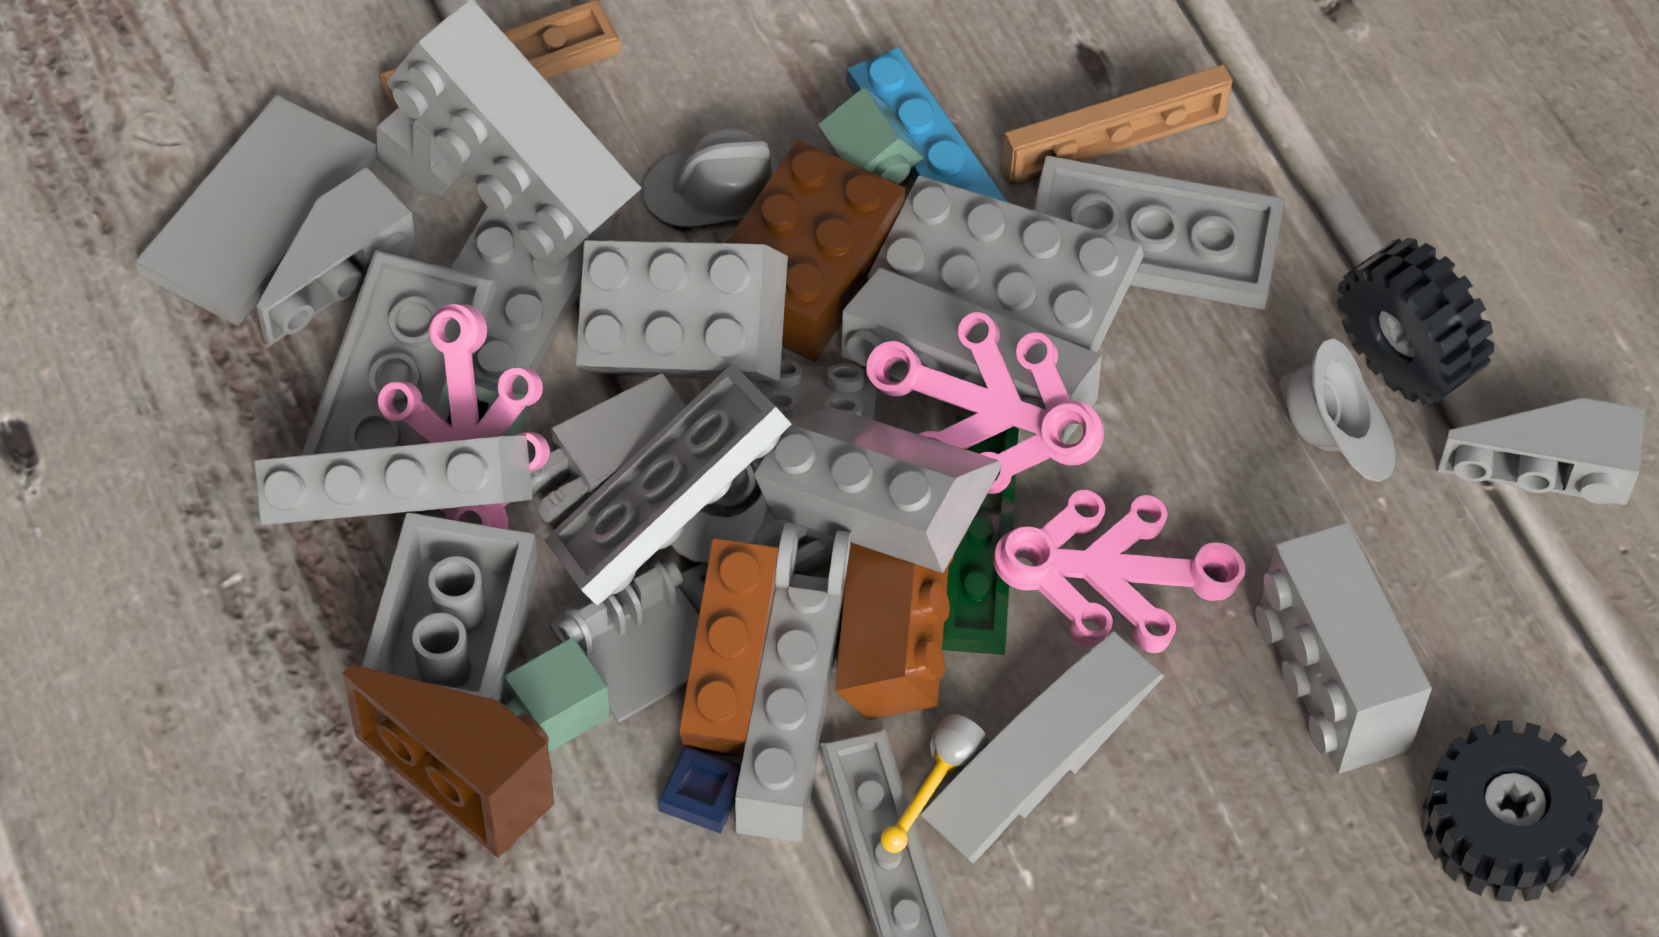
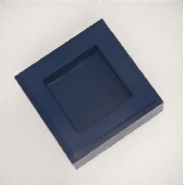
(701, 789)

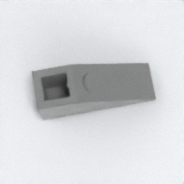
(334, 252)
(1562, 448)

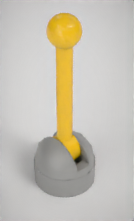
(952, 749)

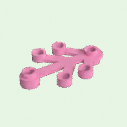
(464, 402)
(1000, 404)
(1110, 570)

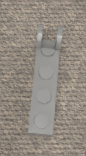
(791, 695)

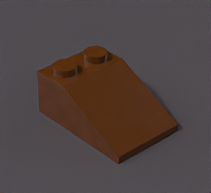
(457, 750)

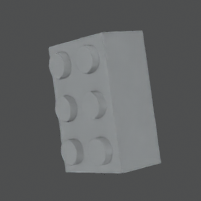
(681, 309)
(455, 605)
(1342, 649)

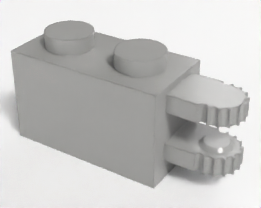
(600, 442)

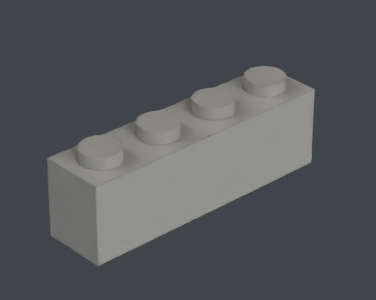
(928, 323)
(393, 479)

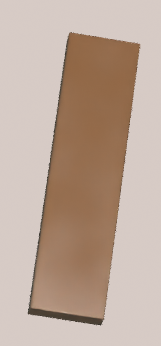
(555, 42)
(1118, 123)

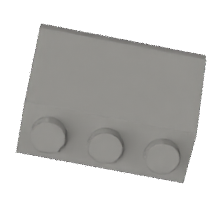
(878, 483)

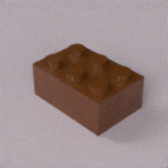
(831, 228)

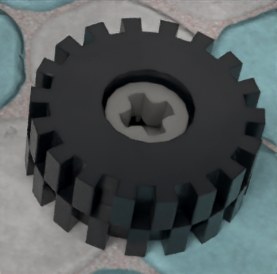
(1415, 320)
(1494, 843)

